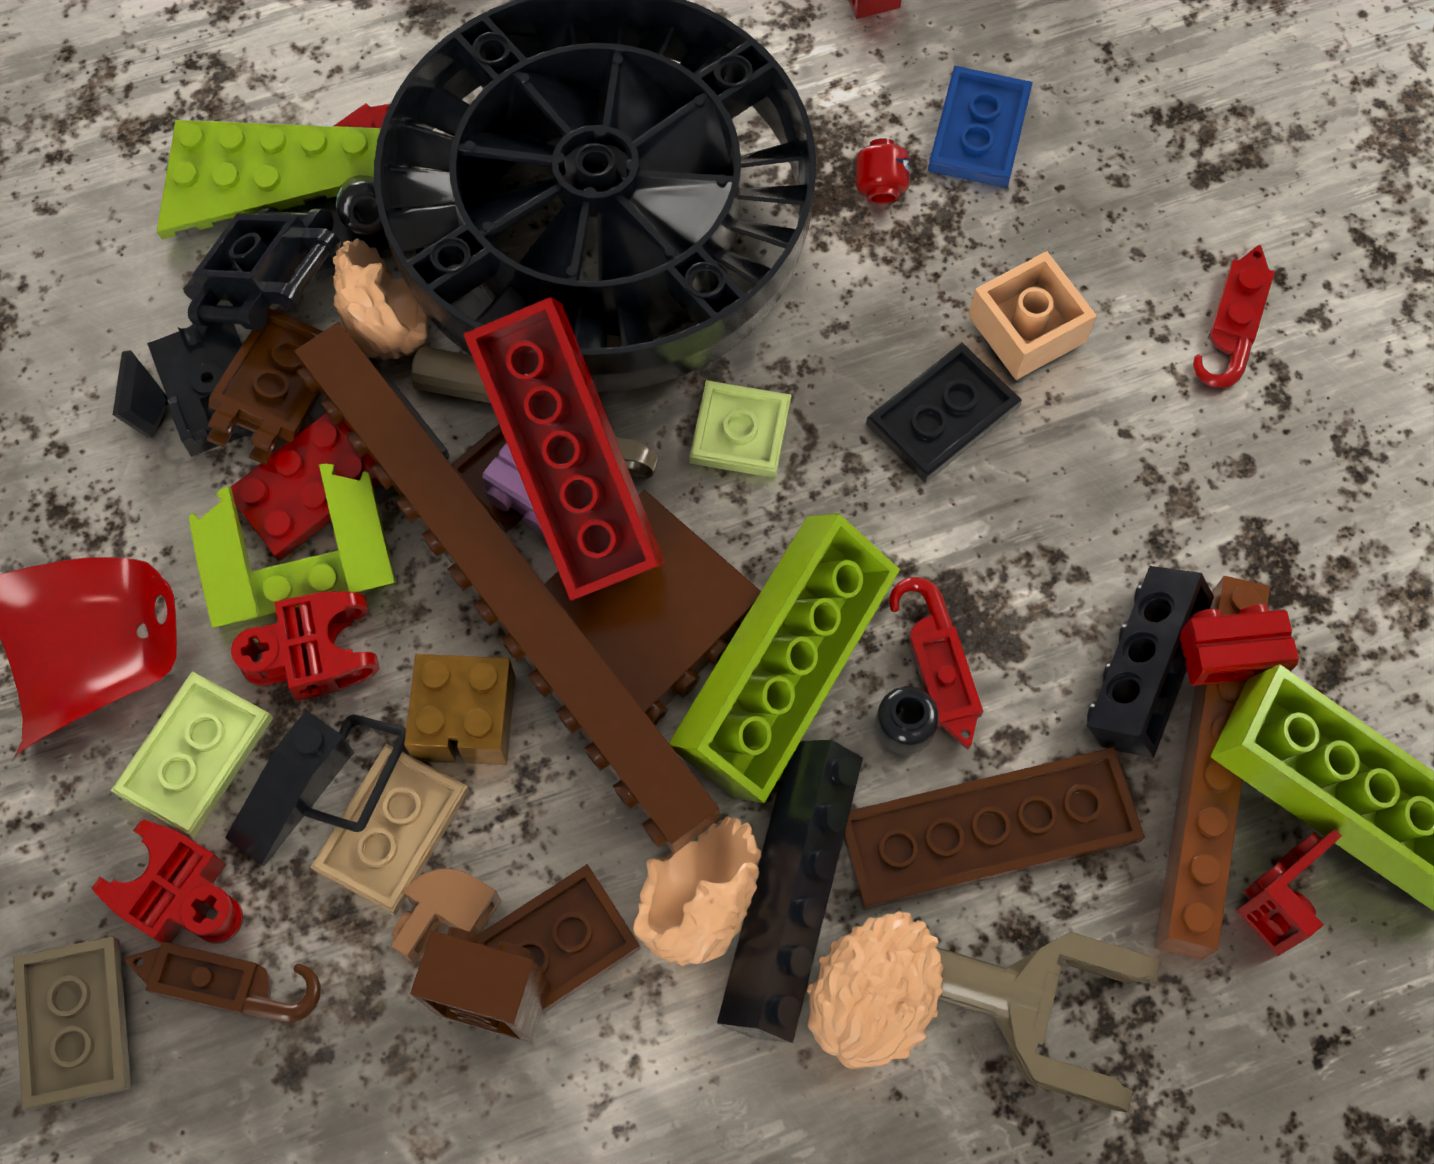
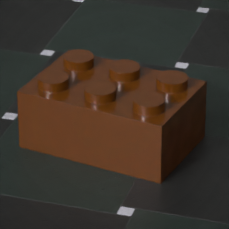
(481, 984)

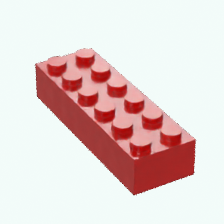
(564, 448)

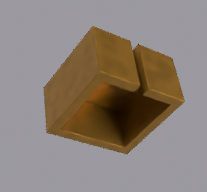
(463, 702)

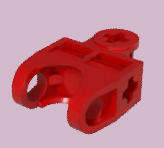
(290, 646)
(174, 890)

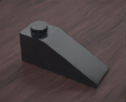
(289, 785)

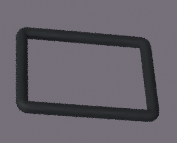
(381, 782)

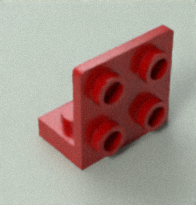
(1276, 911)

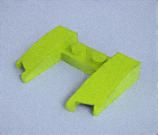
(239, 594)

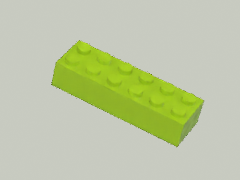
(784, 658)
(1334, 776)

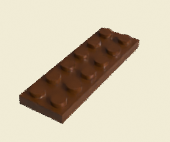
(990, 828)

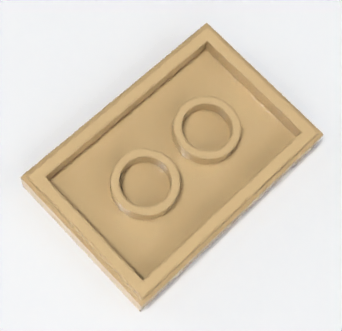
(399, 835)

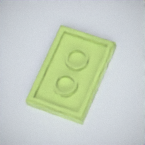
(192, 754)

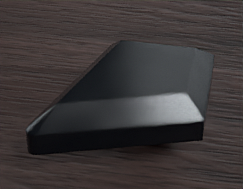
(138, 396)

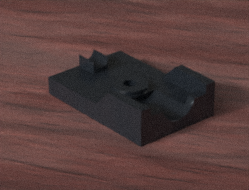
(183, 365)

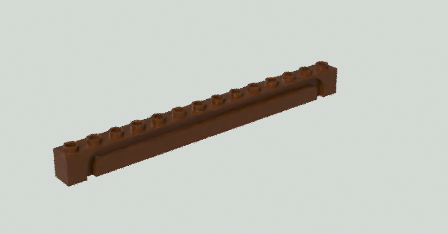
(508, 592)

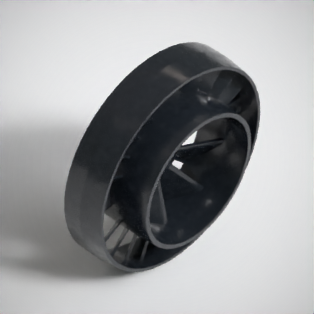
(662, 187)

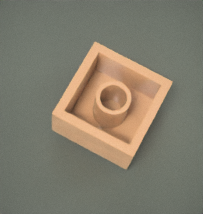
(1031, 315)

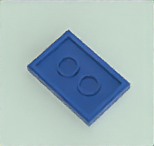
(980, 126)

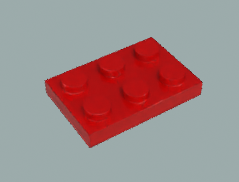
(288, 495)

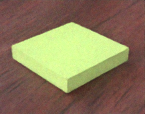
(740, 429)

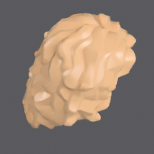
(374, 307)
(699, 894)
(876, 991)

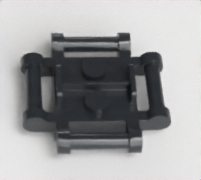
(257, 265)

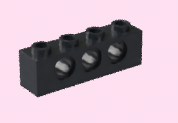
(1156, 682)

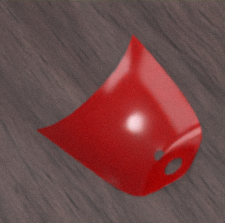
(76, 637)

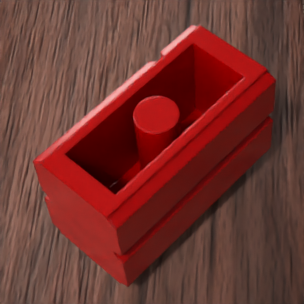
(1237, 645)

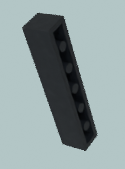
(791, 892)

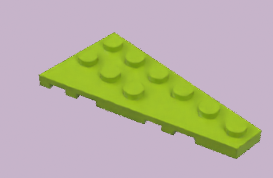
(250, 166)

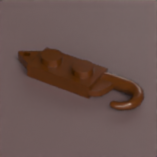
(221, 982)

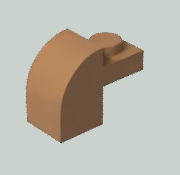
(442, 897)

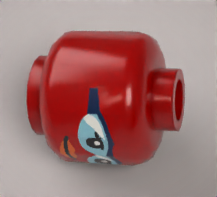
(882, 171)

